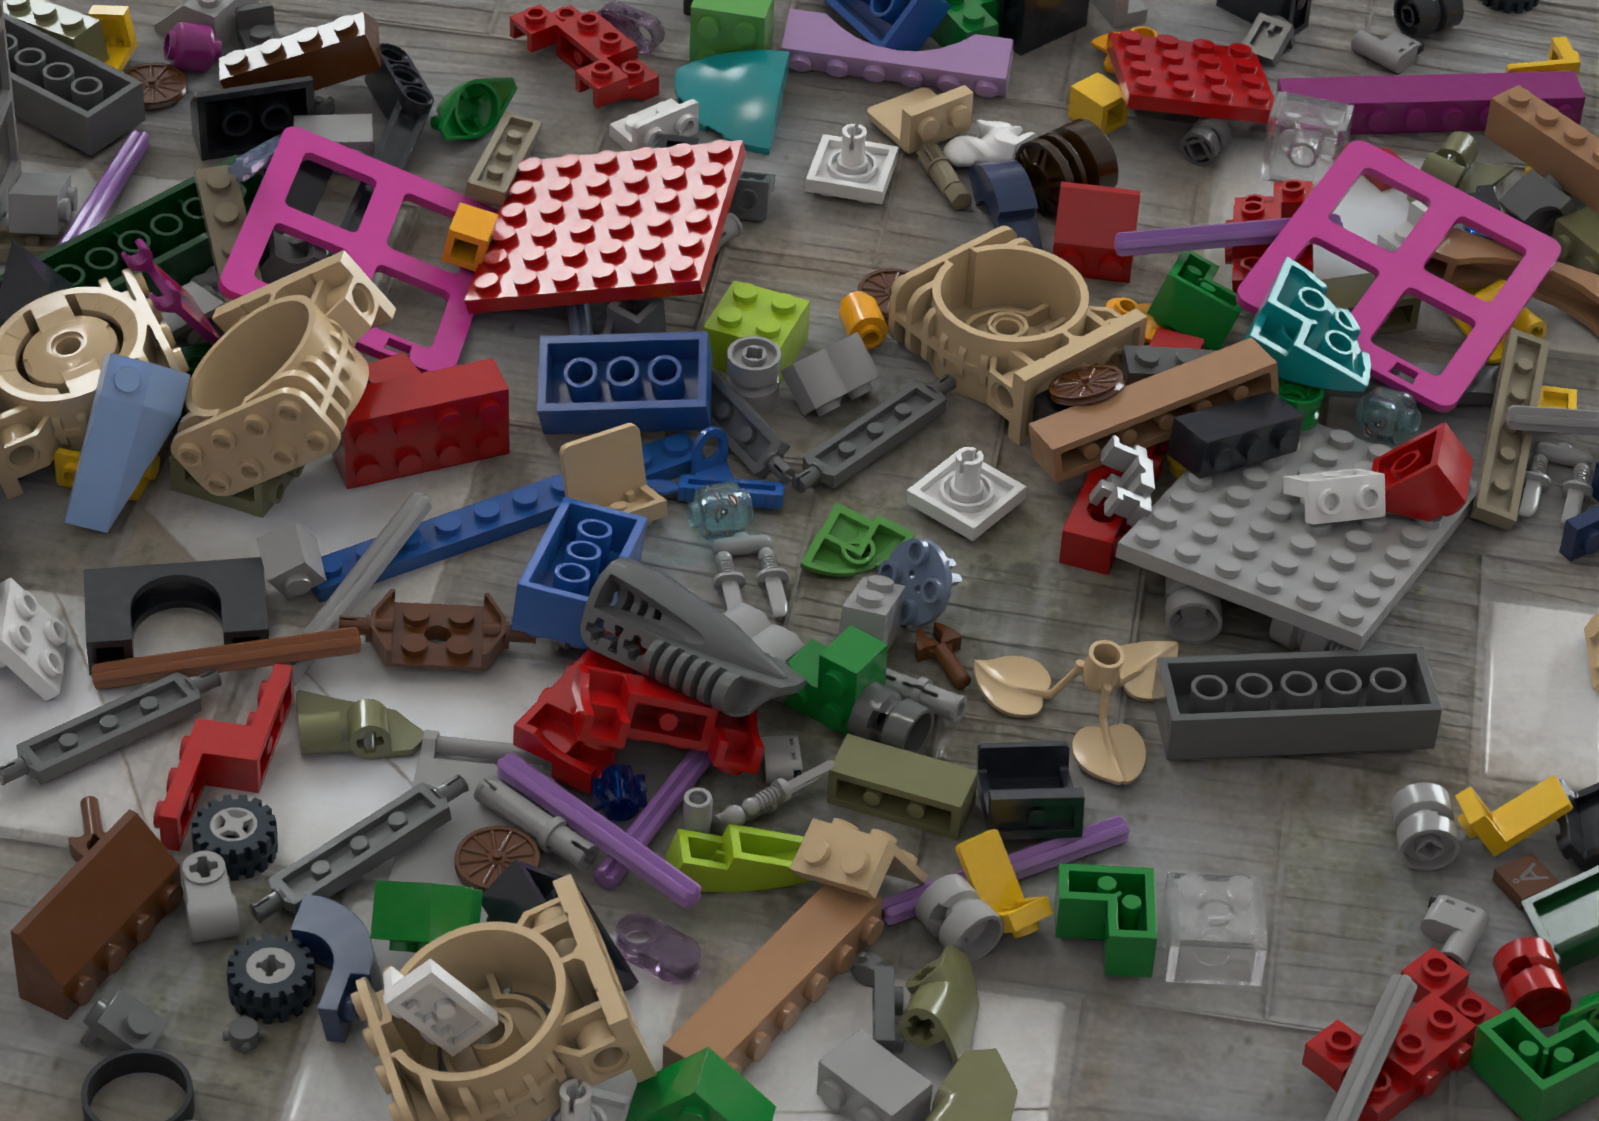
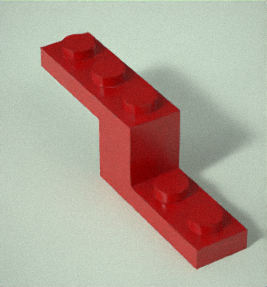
(225, 756)

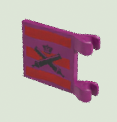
(174, 298)

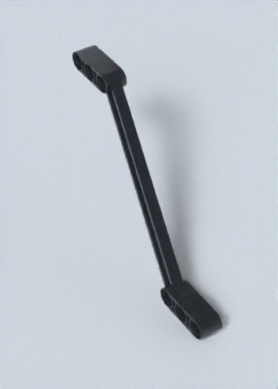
(406, 107)

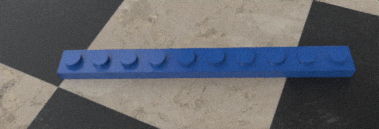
(493, 519)

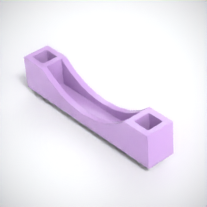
(822, 45)

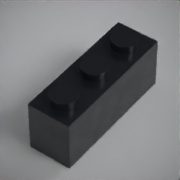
(1235, 434)

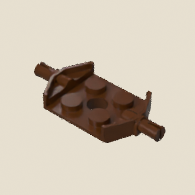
(402, 633)

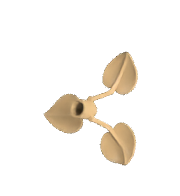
(1109, 753)

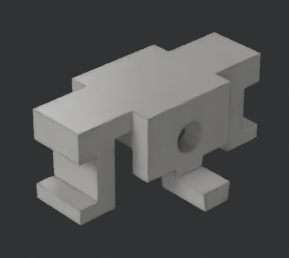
(1131, 493)

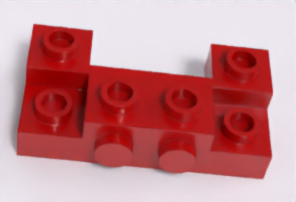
(592, 48)
(1283, 204)
(641, 709)
(549, 729)
(1428, 1046)

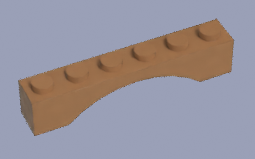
(1478, 262)

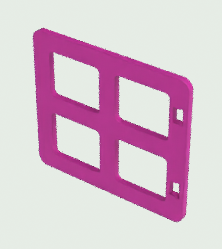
(366, 246)
(1404, 271)

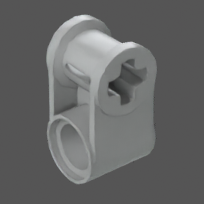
(208, 898)

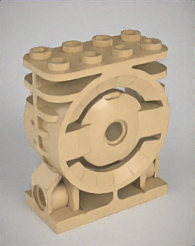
(1006, 322)
(54, 363)
(279, 376)
(521, 1063)

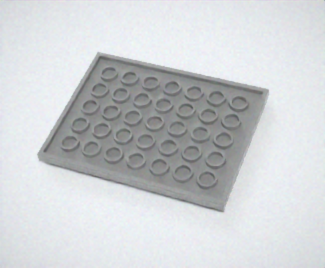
(1253, 547)

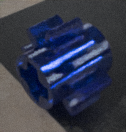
(619, 792)

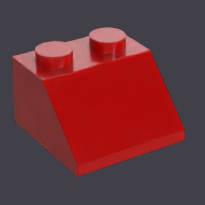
(1088, 226)
(1426, 475)

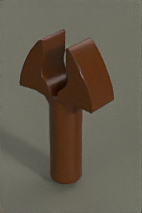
(948, 641)
(92, 828)

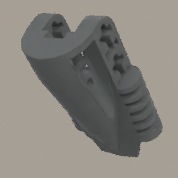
(685, 641)

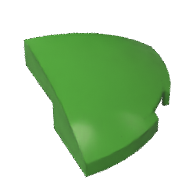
(852, 543)

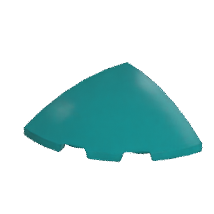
(737, 94)
(1308, 334)

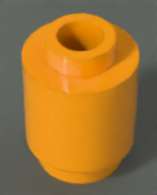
(862, 315)

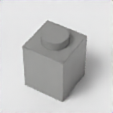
(291, 559)

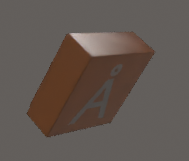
(1523, 879)

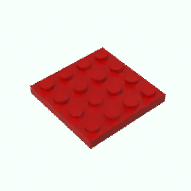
(1190, 77)

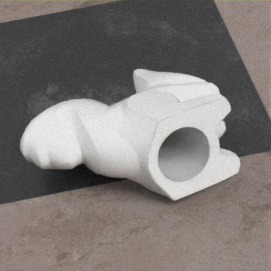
(995, 143)

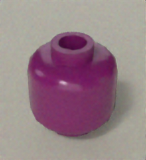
(192, 47)

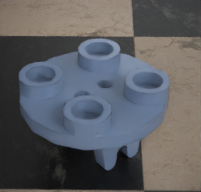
(927, 579)

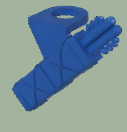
(716, 470)

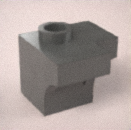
(1537, 201)
(287, 255)
(632, 317)

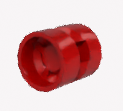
(1532, 980)

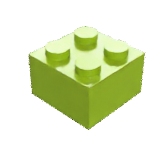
(762, 313)

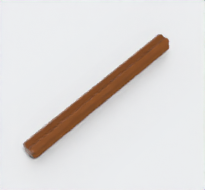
(227, 657)

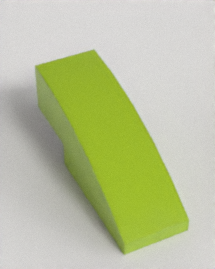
(738, 860)

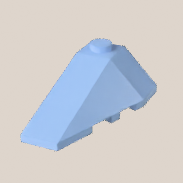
(126, 428)

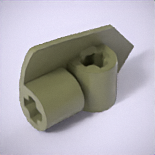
(1457, 165)
(357, 726)
(942, 1004)
(976, 1090)

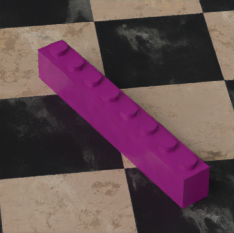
(1435, 100)

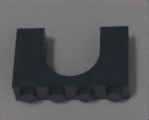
(125, 596)

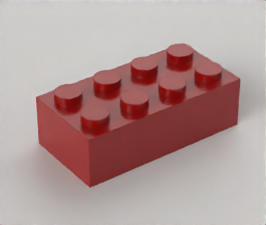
(425, 424)

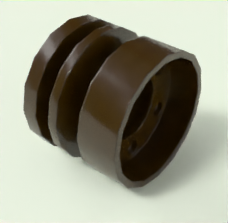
(1067, 154)

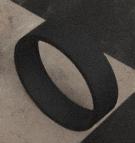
(138, 1062)

